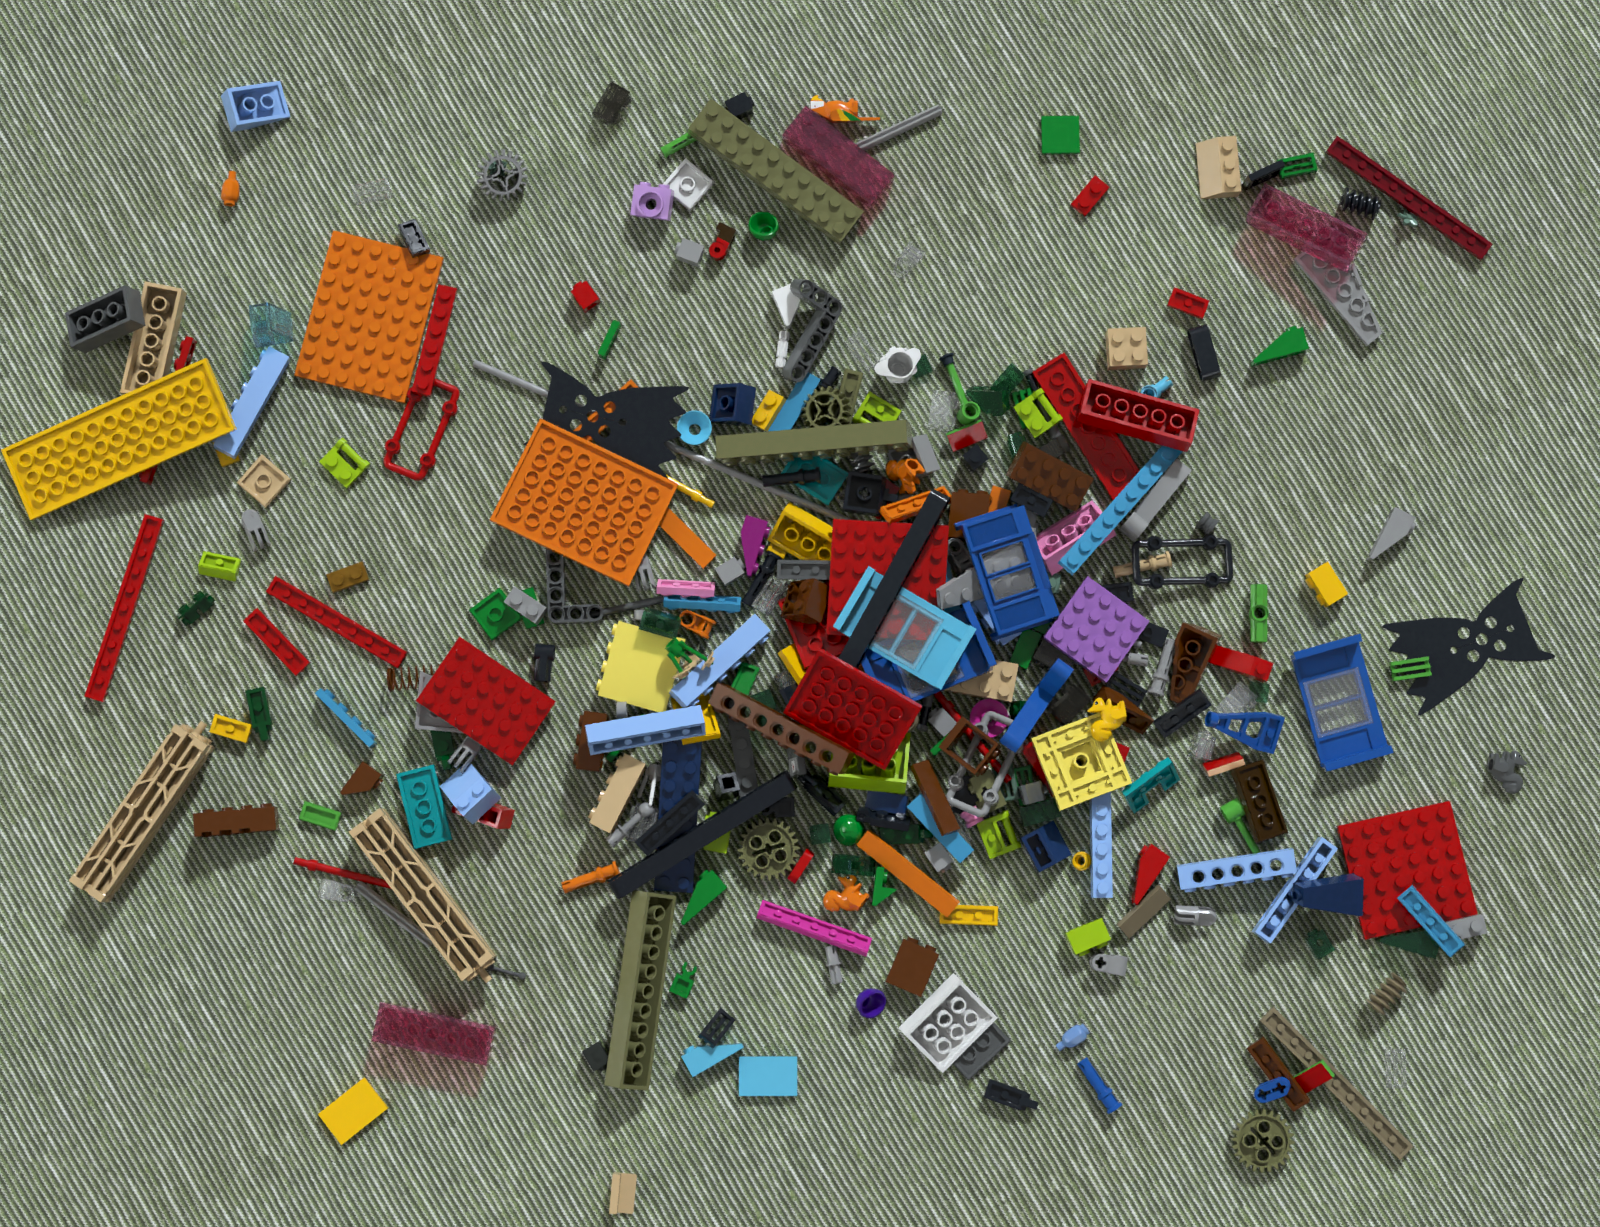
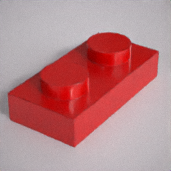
(1089, 196)
(1188, 303)

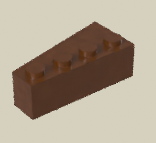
(236, 821)

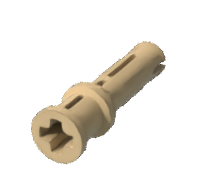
(1151, 563)

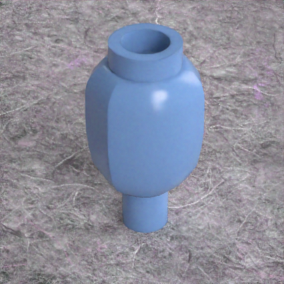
(1073, 1037)

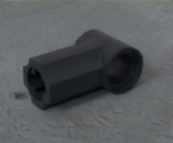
(543, 656)

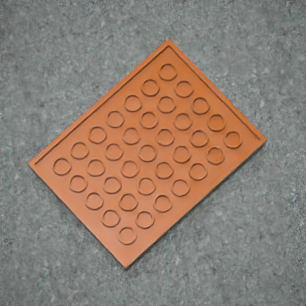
(368, 317)
(584, 502)

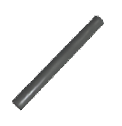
(628, 606)

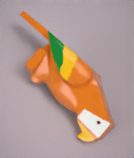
(838, 111)

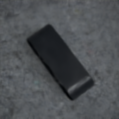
(1204, 352)

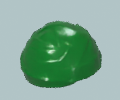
(763, 225)
(848, 830)

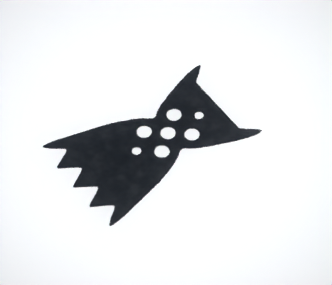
(643, 408)
(1451, 671)

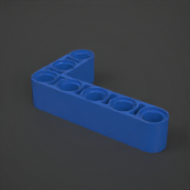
(1036, 705)

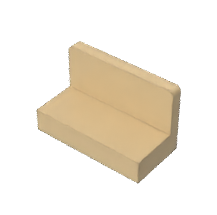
(622, 1193)

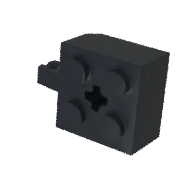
(875, 487)

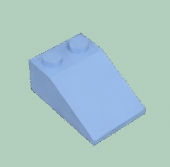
(254, 105)
(470, 793)

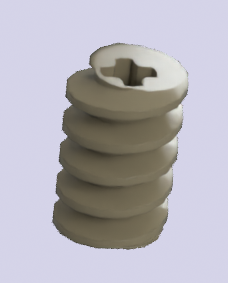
(1387, 993)

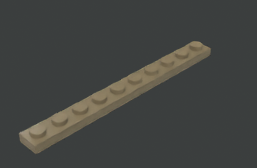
(1338, 1085)

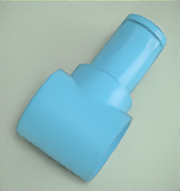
(1157, 389)

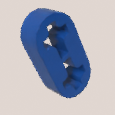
(1273, 1094)

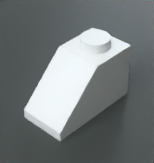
(787, 304)

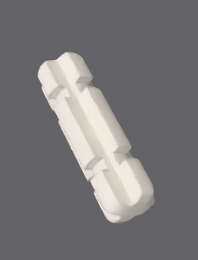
(782, 349)

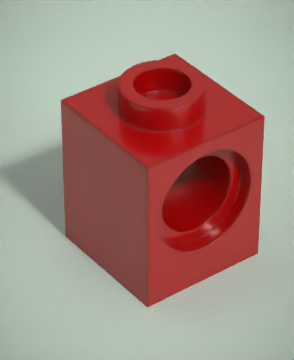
(585, 296)

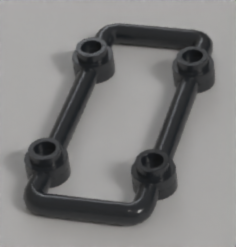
(1157, 581)

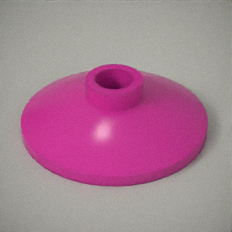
(984, 706)

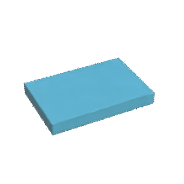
(767, 1075)

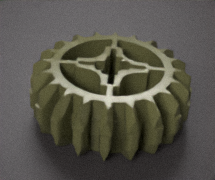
(832, 406)

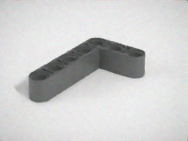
(812, 329)
(561, 604)

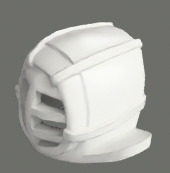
(898, 364)

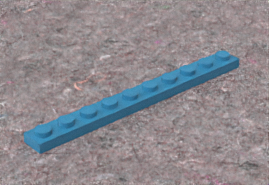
(1118, 509)

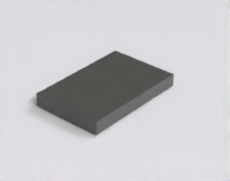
(981, 1051)

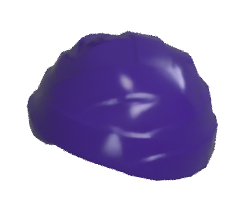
(870, 1003)

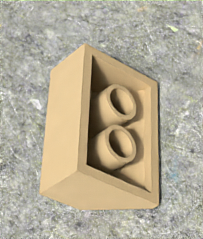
(1218, 168)

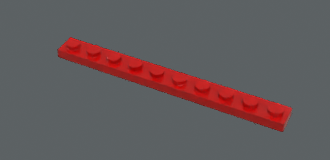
(124, 608)

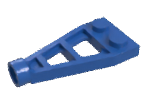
(1268, 733)

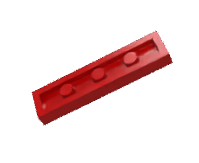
(276, 641)

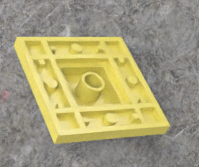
(1100, 760)

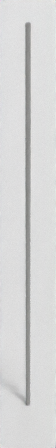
(695, 456)

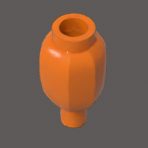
(230, 190)

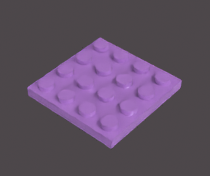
(1096, 629)

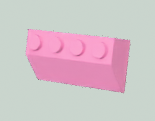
(1062, 535)

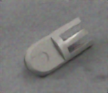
(252, 524)
(643, 569)
(470, 749)
(1194, 915)

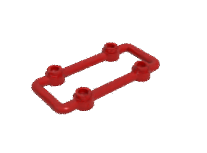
(427, 460)

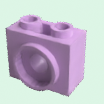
(644, 193)

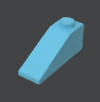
(704, 1056)

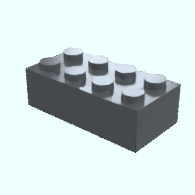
(105, 319)

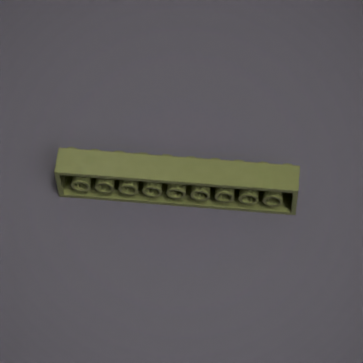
(775, 171)
(812, 442)
(640, 990)

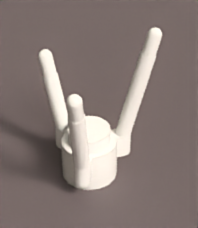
(654, 775)

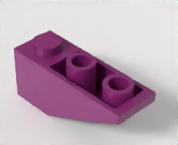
(752, 536)

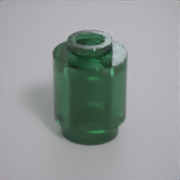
(1014, 442)

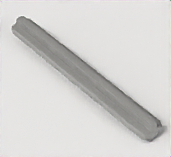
(900, 128)
(393, 913)

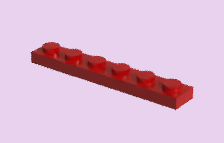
(434, 340)

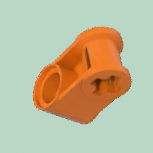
(698, 624)

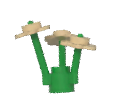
(676, 649)

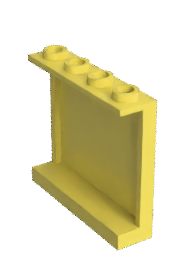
(638, 668)

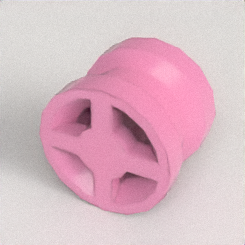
(970, 819)

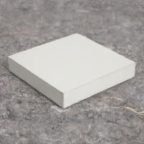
(688, 184)

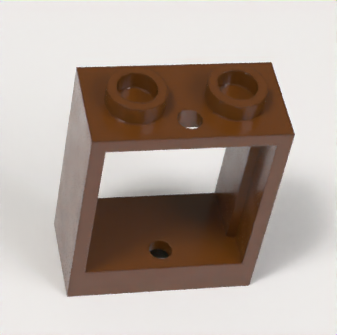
(956, 733)

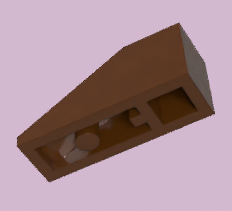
(1136, 718)

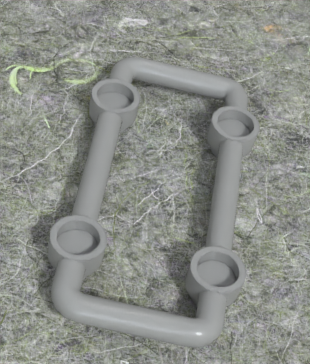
(956, 780)

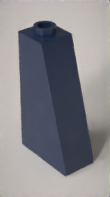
(1332, 894)

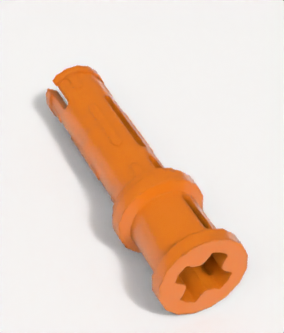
(599, 875)

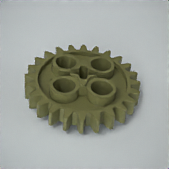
(763, 832)
(1249, 1152)

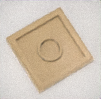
(264, 481)

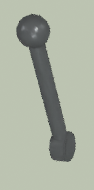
(522, 975)

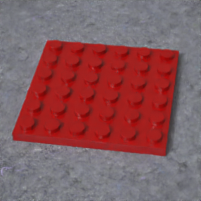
(875, 544)
(1402, 851)

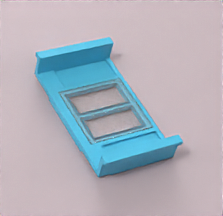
(913, 633)

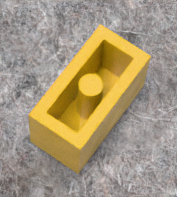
(1326, 585)

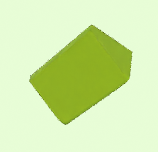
(219, 566)

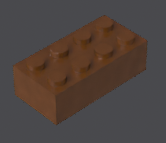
(1049, 476)

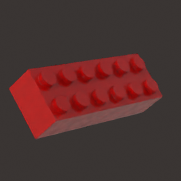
(1138, 415)

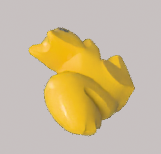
(1111, 718)

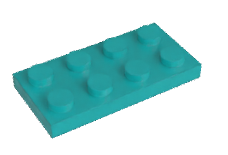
(424, 806)

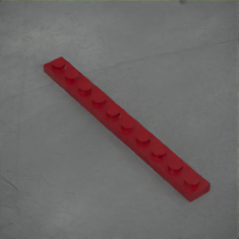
(1409, 198)

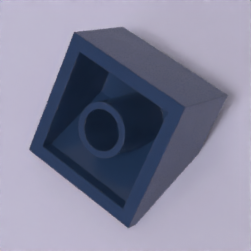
(732, 404)

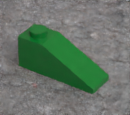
(1286, 345)
(705, 892)

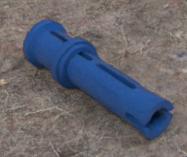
(1104, 1093)

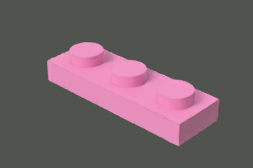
(685, 588)

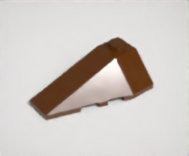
(1192, 656)

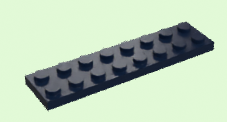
(678, 777)

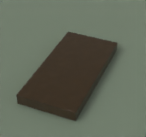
(1259, 801)

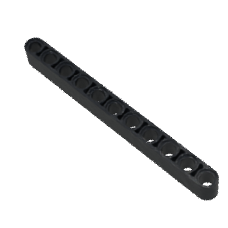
(894, 578)
(702, 834)

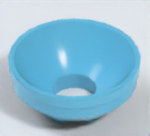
(698, 418)

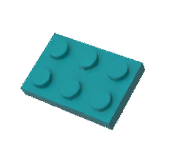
(831, 477)

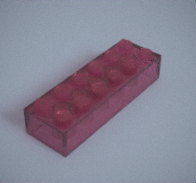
(838, 157)
(1306, 228)
(434, 1033)

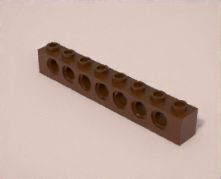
(841, 756)

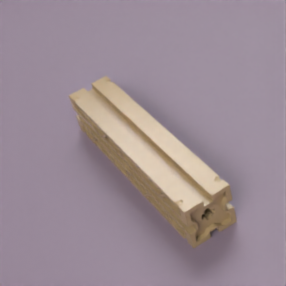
(143, 812)
(424, 896)

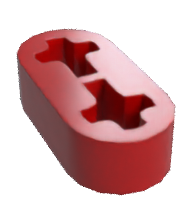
(800, 866)

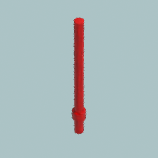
(948, 706)
(314, 865)

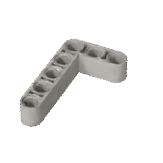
(1155, 500)

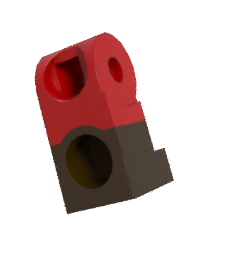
(723, 242)

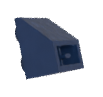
(1045, 846)

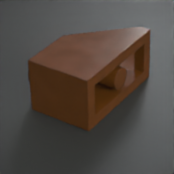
(363, 780)

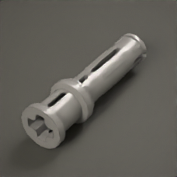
(1161, 676)

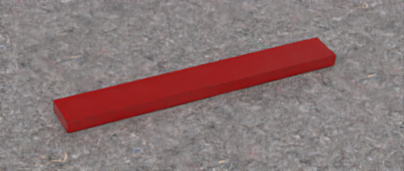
(336, 622)

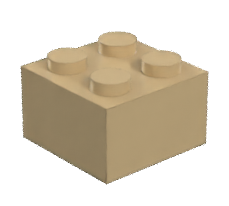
(1126, 348)

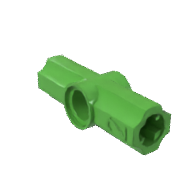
(1258, 600)

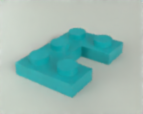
(1163, 774)

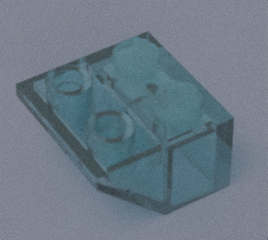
(270, 325)

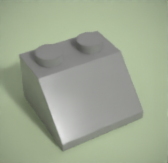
(921, 451)

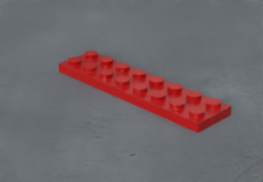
(1099, 446)

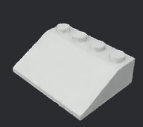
(947, 1023)

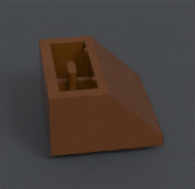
(805, 601)

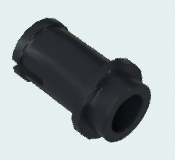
(830, 377)

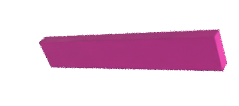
(814, 928)

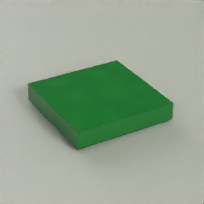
(1060, 135)
(495, 615)

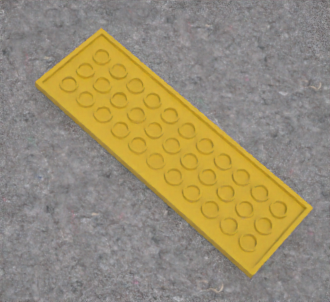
(119, 439)

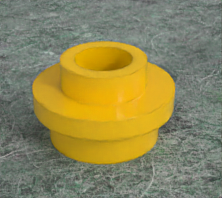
(1077, 858)

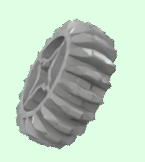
(497, 158)

